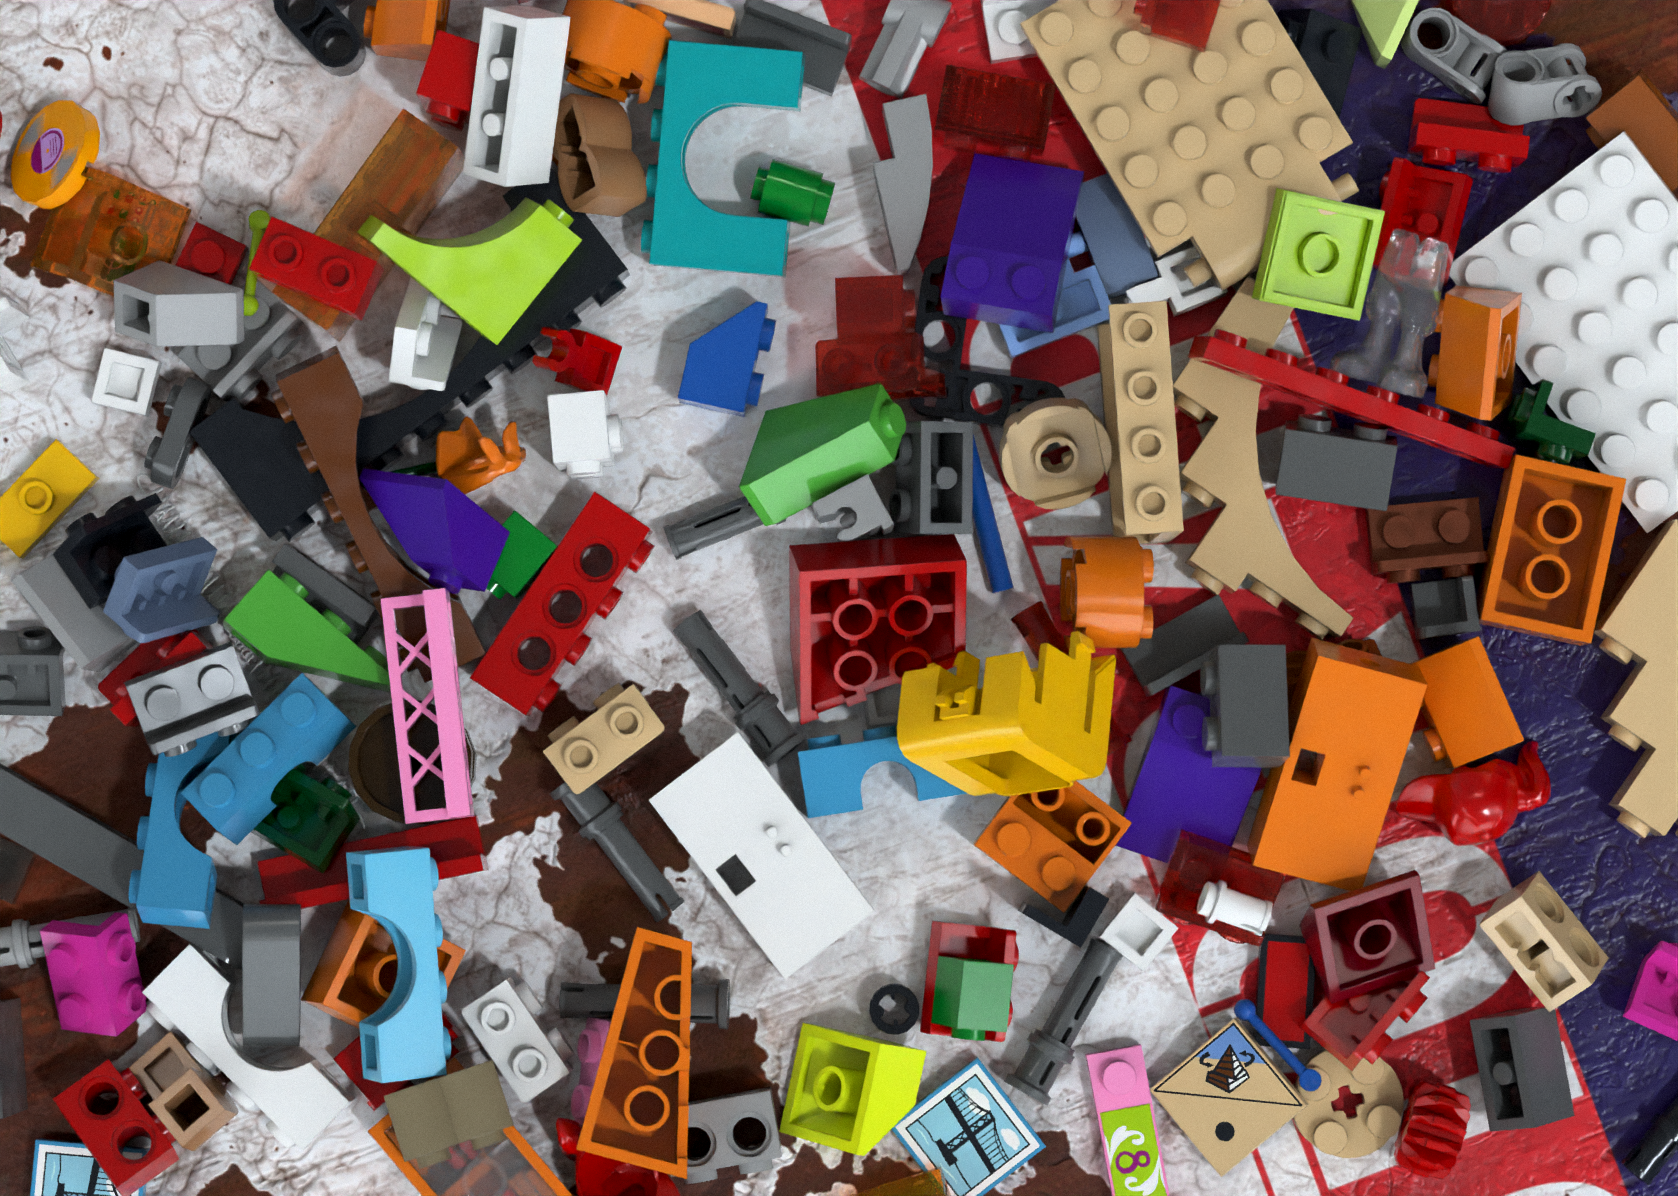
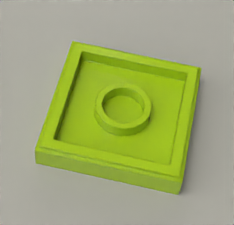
(1318, 258)

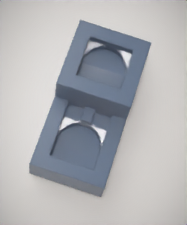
(1113, 238)

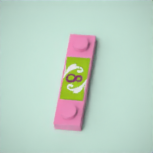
(1127, 1122)

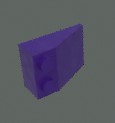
(1011, 243)
(1180, 787)

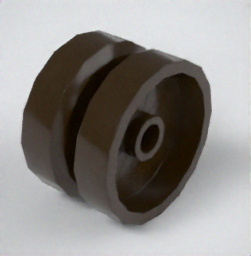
(376, 766)

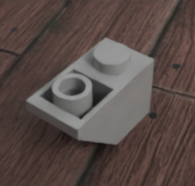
(177, 307)

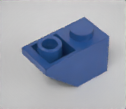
(724, 360)

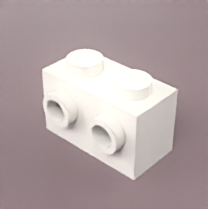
(584, 433)

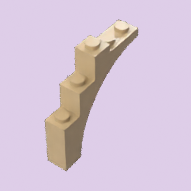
(1226, 472)
(1644, 712)

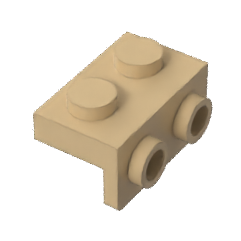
(604, 739)

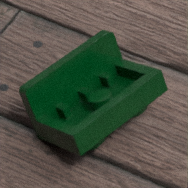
(1544, 435)
(309, 818)

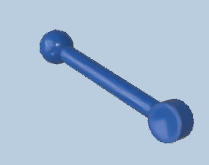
(1308, 1078)

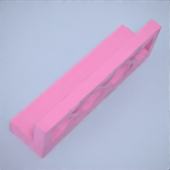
(447, 703)

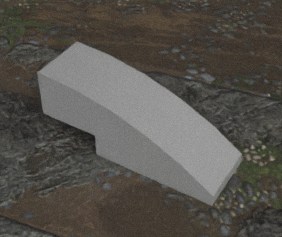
(906, 178)

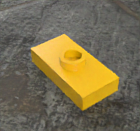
(42, 497)

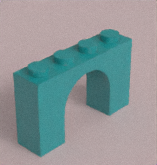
(697, 84)

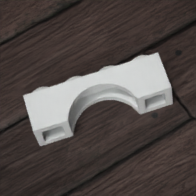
(196, 998)

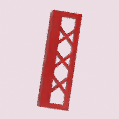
(453, 845)

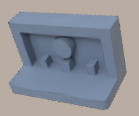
(161, 590)

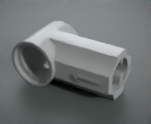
(902, 43)

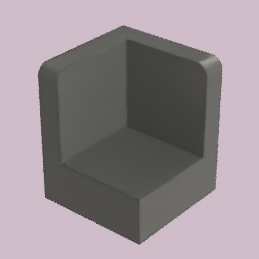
(1444, 608)

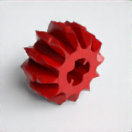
(1432, 1130)

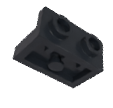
(99, 544)

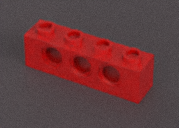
(596, 525)

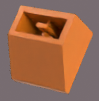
(1053, 840)

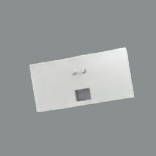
(761, 855)

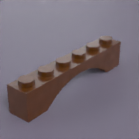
(328, 412)

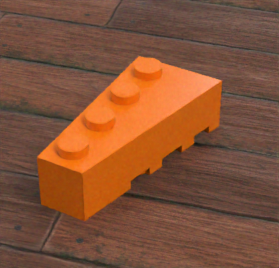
(643, 1073)

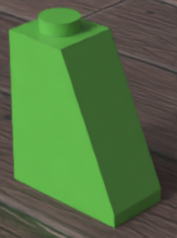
(819, 448)

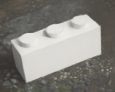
(516, 95)

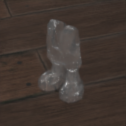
(1407, 291)

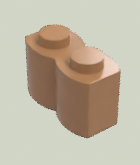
(596, 157)

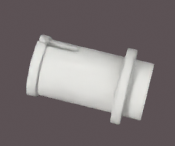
(1233, 907)

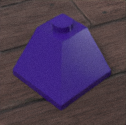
(439, 528)

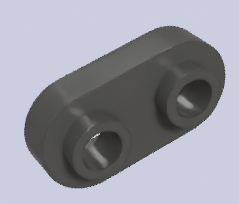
(170, 454)

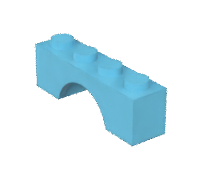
(407, 1032)

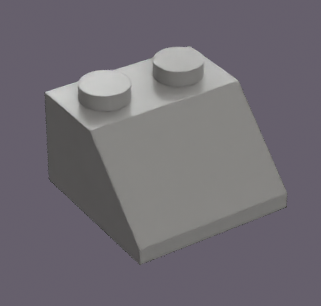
(84, 632)

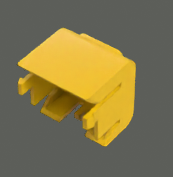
(1018, 730)

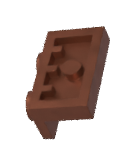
(1426, 538)

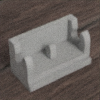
(861, 507)

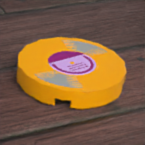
(54, 154)

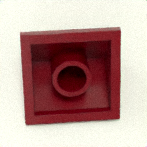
(1369, 936)

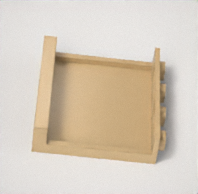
(1140, 422)

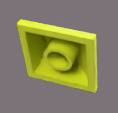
(849, 1088)

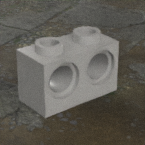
(717, 1118)

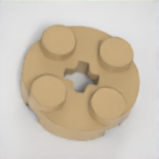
(1044, 423)
(1375, 1117)

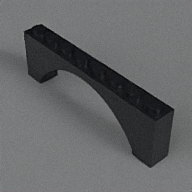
(261, 452)

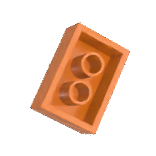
(1549, 550)

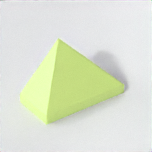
(1383, 25)

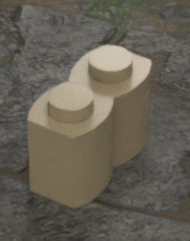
(449, 1112)

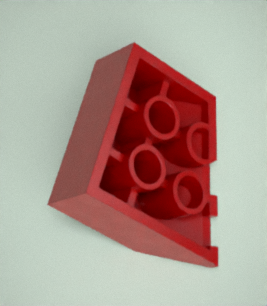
(871, 614)

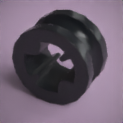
(911, 1006)

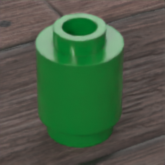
(792, 193)

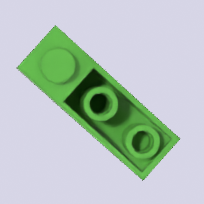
(293, 635)

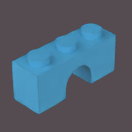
(835, 771)
(239, 782)

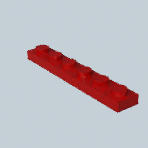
(1331, 391)

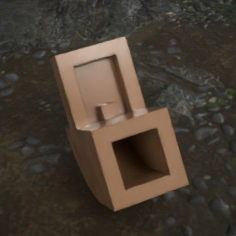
(183, 1092)

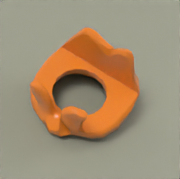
(476, 460)

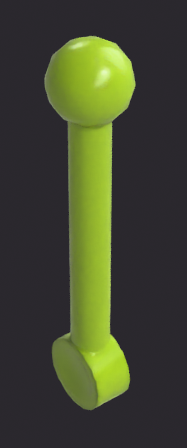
(257, 223)

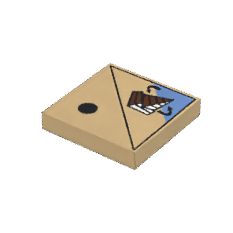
(1229, 1097)

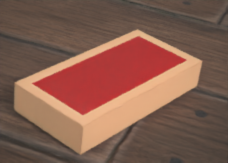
(695, 14)

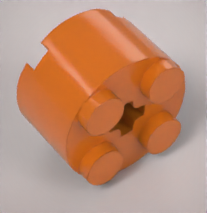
(614, 48)
(1106, 590)

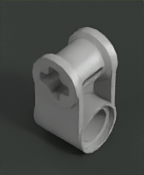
(1457, 55)
(1536, 82)

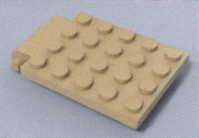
(1194, 132)

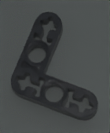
(962, 382)

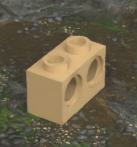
(1544, 941)

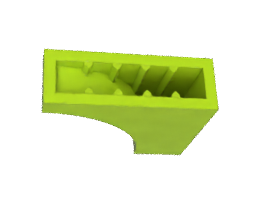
(489, 273)

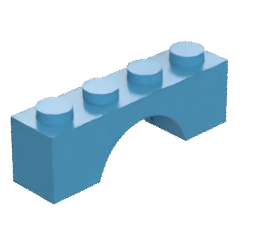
(175, 878)

